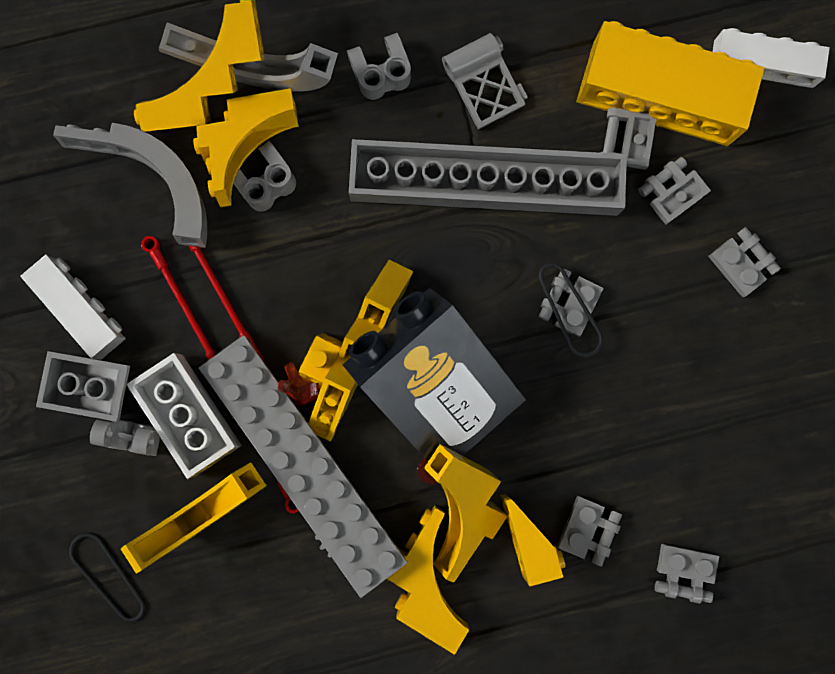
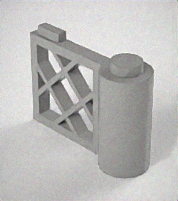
(475, 60)

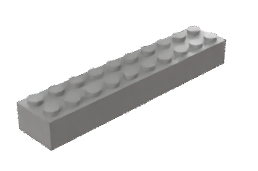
(487, 177)

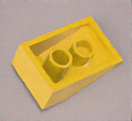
(536, 555)

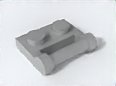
(637, 136)

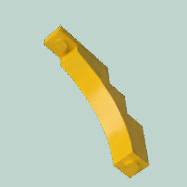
(188, 105)
(373, 316)

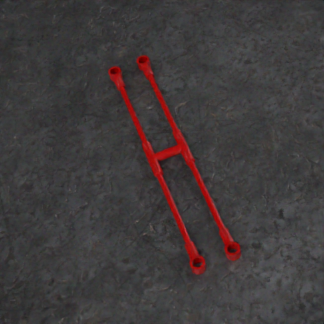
(162, 265)

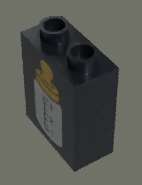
(433, 376)

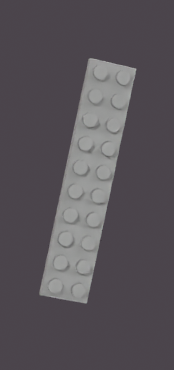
(303, 466)

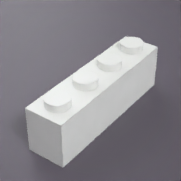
(783, 58)
(73, 307)

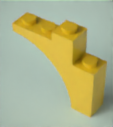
(246, 126)
(470, 511)
(193, 518)
(424, 605)

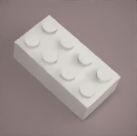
(183, 415)

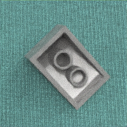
(83, 386)

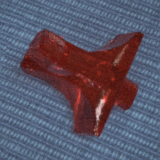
(297, 387)

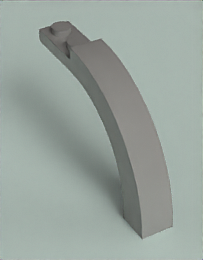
(276, 72)
(123, 140)

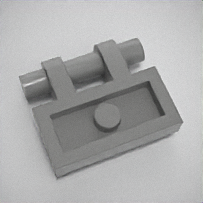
(677, 198)
(738, 267)
(571, 313)
(581, 528)
(688, 564)

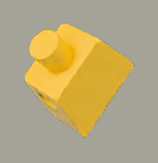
(320, 358)

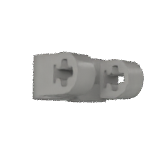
(387, 82)
(266, 182)
(125, 436)

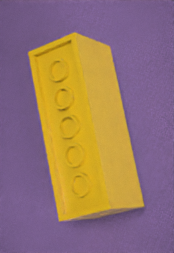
(672, 82)

